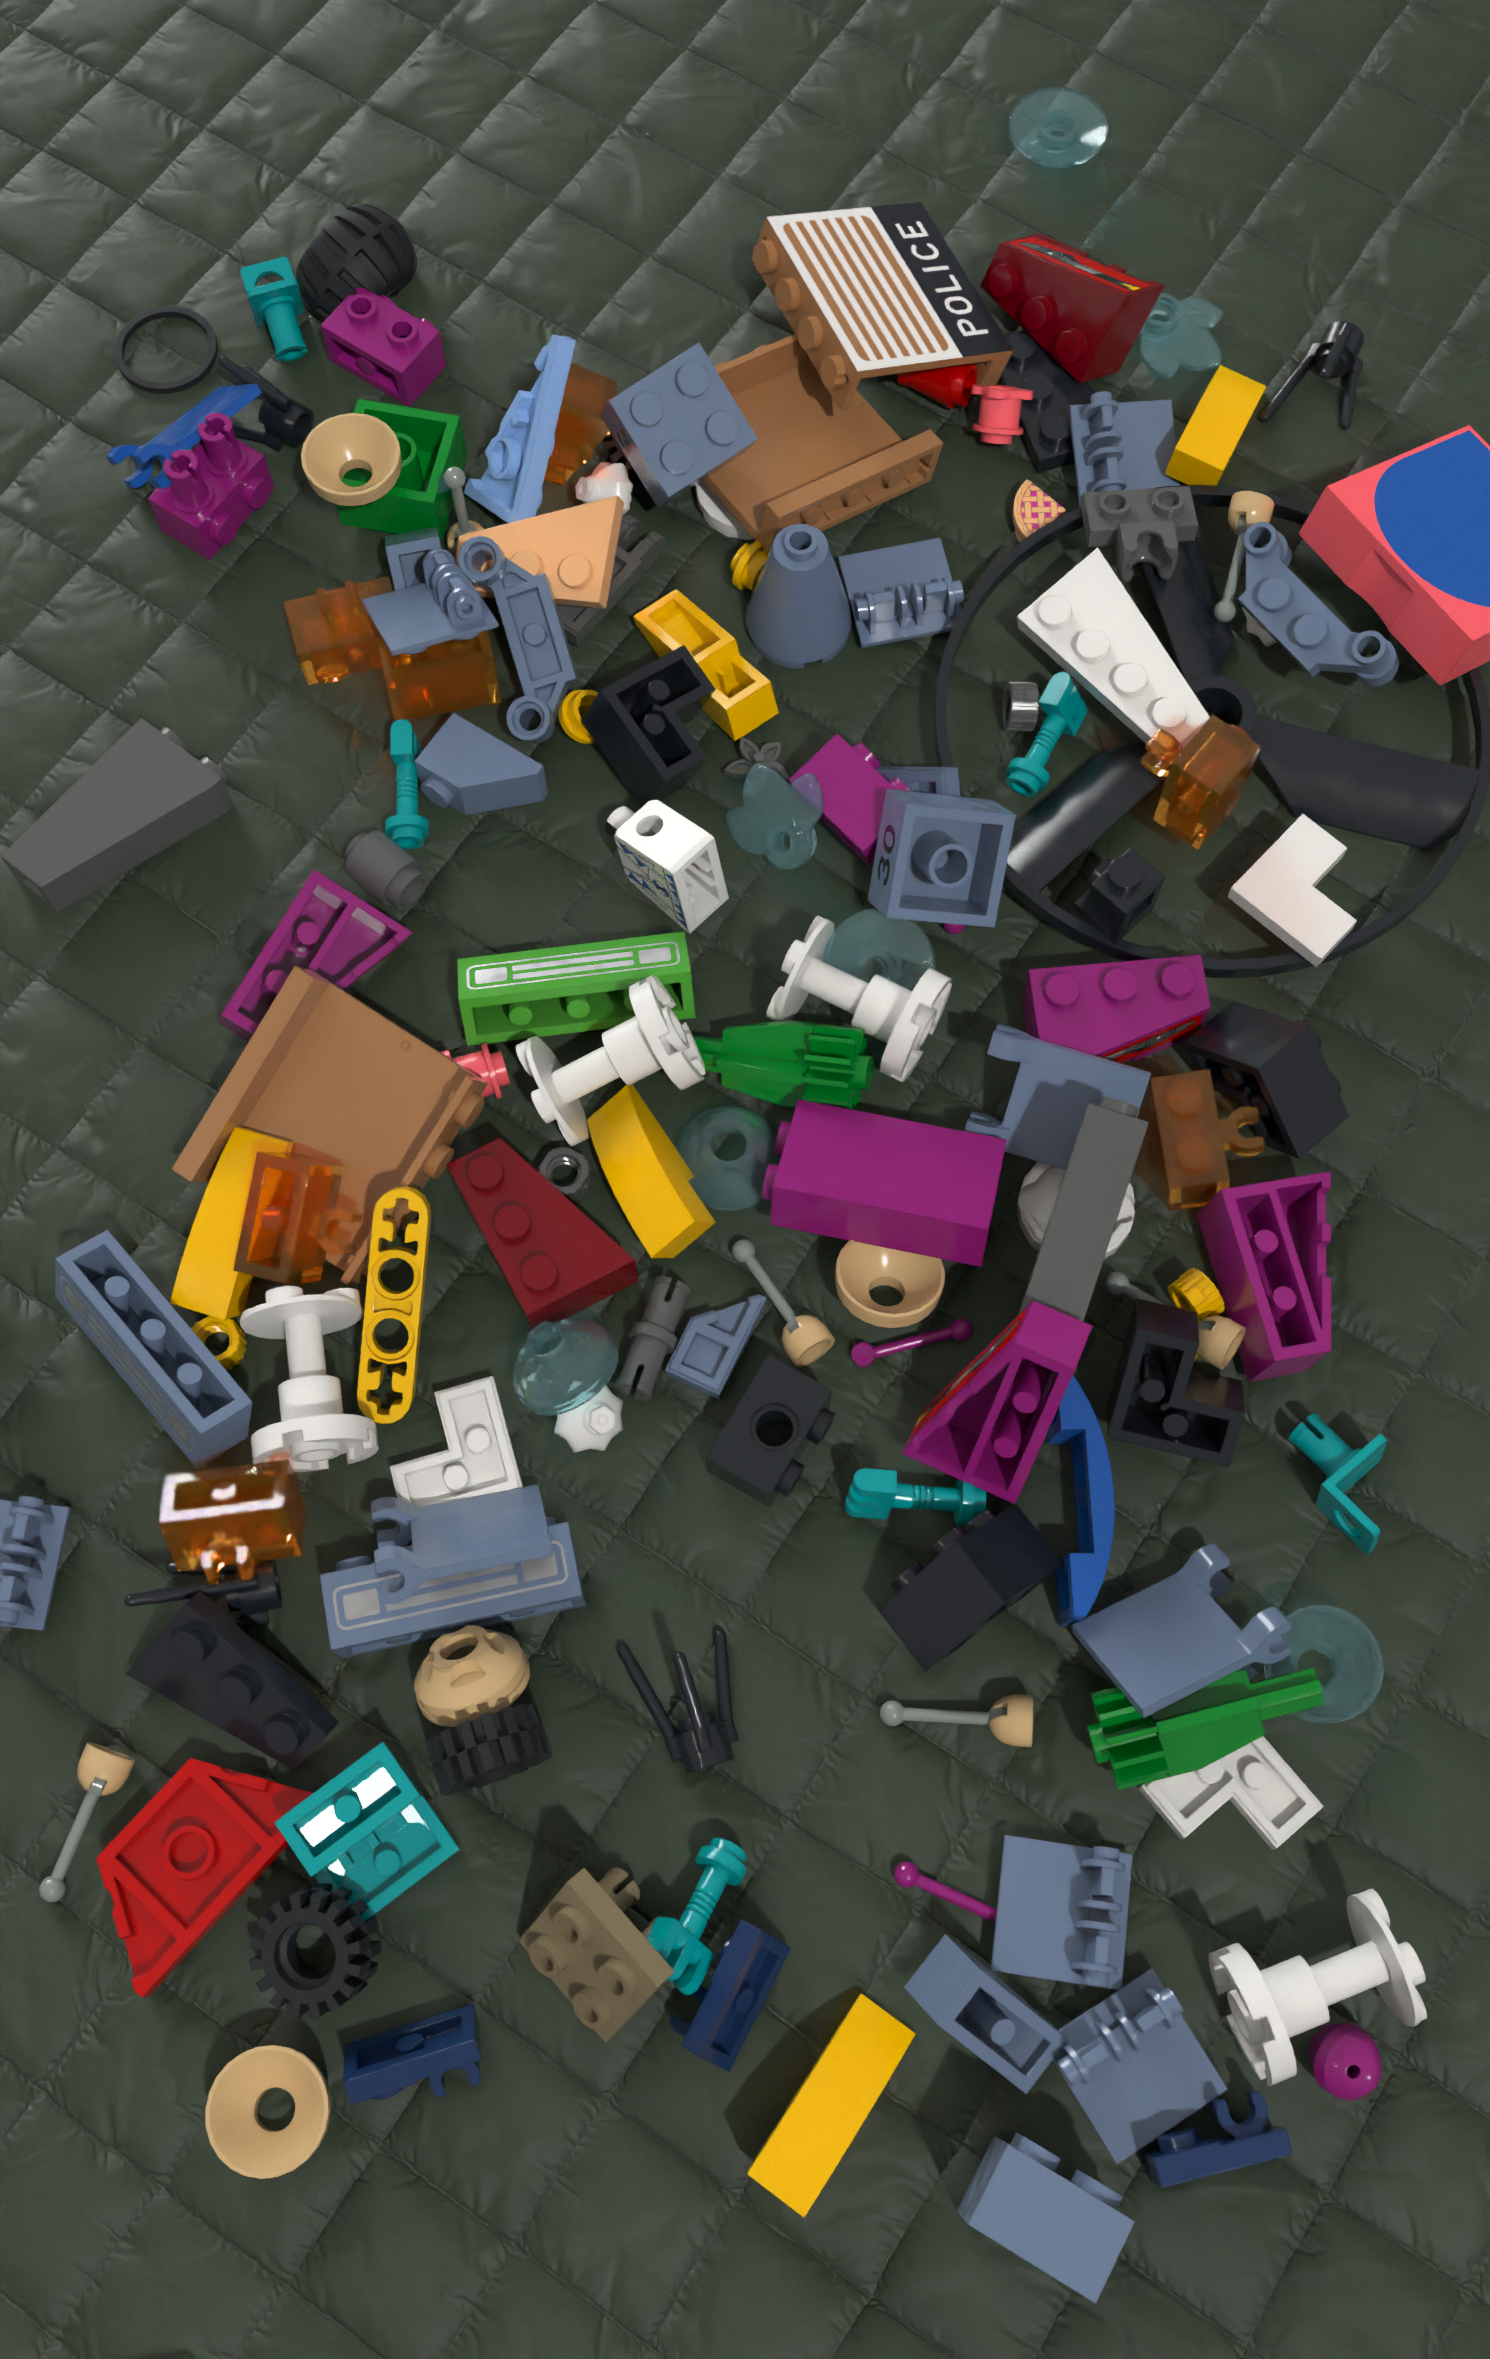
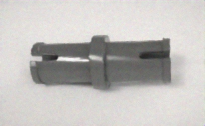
(652, 1338)

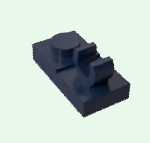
(737, 1993)
(399, 2057)
(1188, 2158)

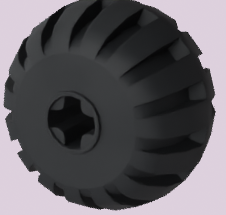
(355, 251)

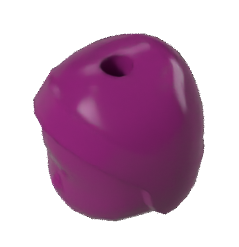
(1345, 2060)

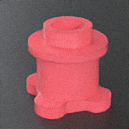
(999, 412)
(485, 1066)

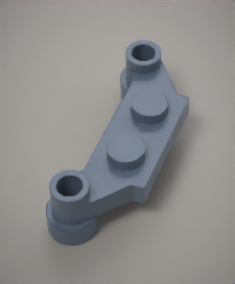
(1302, 620)
(532, 633)

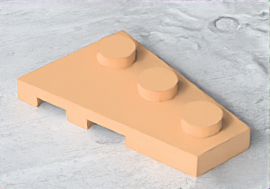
(567, 545)

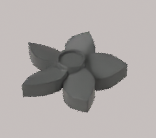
(751, 755)

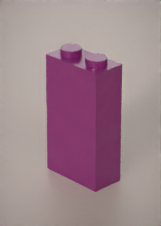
(885, 1182)

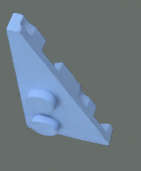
(525, 440)

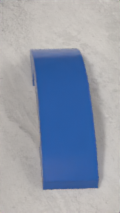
(1084, 1572)

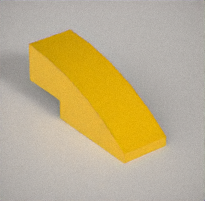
(1215, 428)
(742, 693)
(647, 1175)
(207, 1265)
(831, 2105)

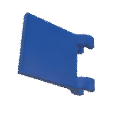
(180, 434)

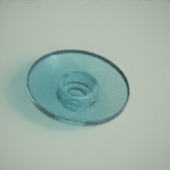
(1058, 127)
(894, 942)

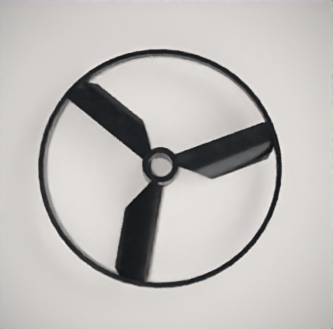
(1316, 772)

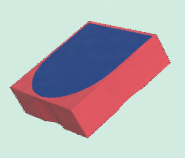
(1417, 548)

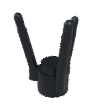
(1334, 357)
(282, 416)
(250, 1596)
(702, 1738)

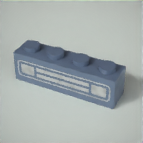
(152, 1348)
(444, 1605)

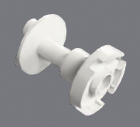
(880, 1007)
(630, 1051)
(311, 1401)
(1295, 1997)

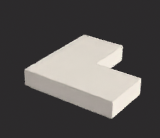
(1283, 892)
(478, 1453)
(1255, 1783)

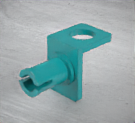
(277, 306)
(1343, 1469)

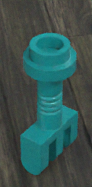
(1064, 715)
(406, 826)
(877, 1491)
(679, 1940)

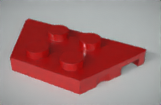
(190, 1861)

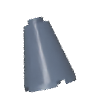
(799, 601)

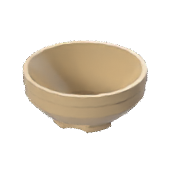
(348, 444)
(867, 1266)
(470, 1675)
(233, 2111)

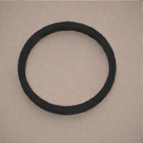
(156, 313)

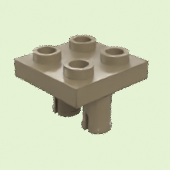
(597, 1951)

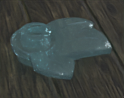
(1179, 336)
(774, 809)

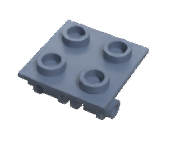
(1122, 444)
(901, 592)
(431, 611)
(29, 1560)
(1062, 1912)
(1136, 2066)

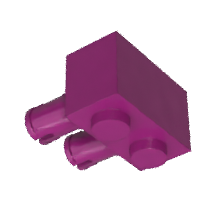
(211, 488)

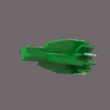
(791, 1062)
(1195, 1727)

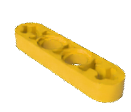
(400, 1305)

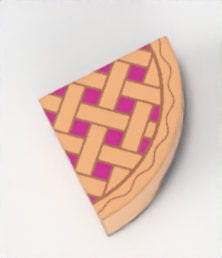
(1033, 510)

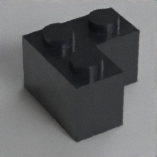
(643, 722)
(1271, 1067)
(1164, 1401)
(968, 1583)

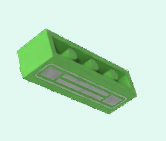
(568, 987)

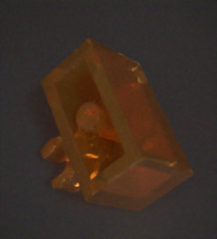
(579, 422)
(335, 631)
(441, 678)
(1201, 779)
(1194, 1138)
(292, 1218)
(232, 1517)

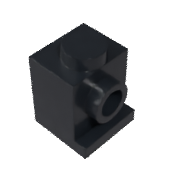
(1120, 894)

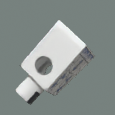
(670, 861)

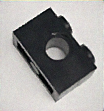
(778, 1396)

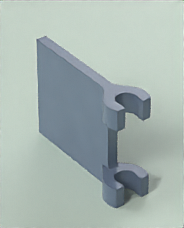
(1052, 1095)
(457, 1537)
(1177, 1637)

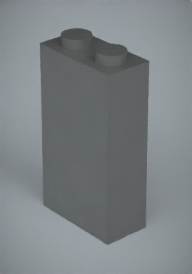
(1086, 1208)

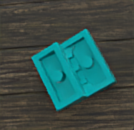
(369, 1832)

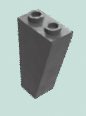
(118, 816)

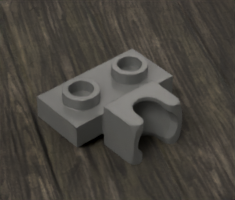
(1141, 525)

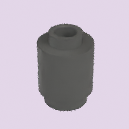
(385, 870)

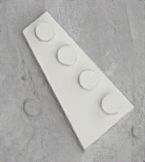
(1112, 651)

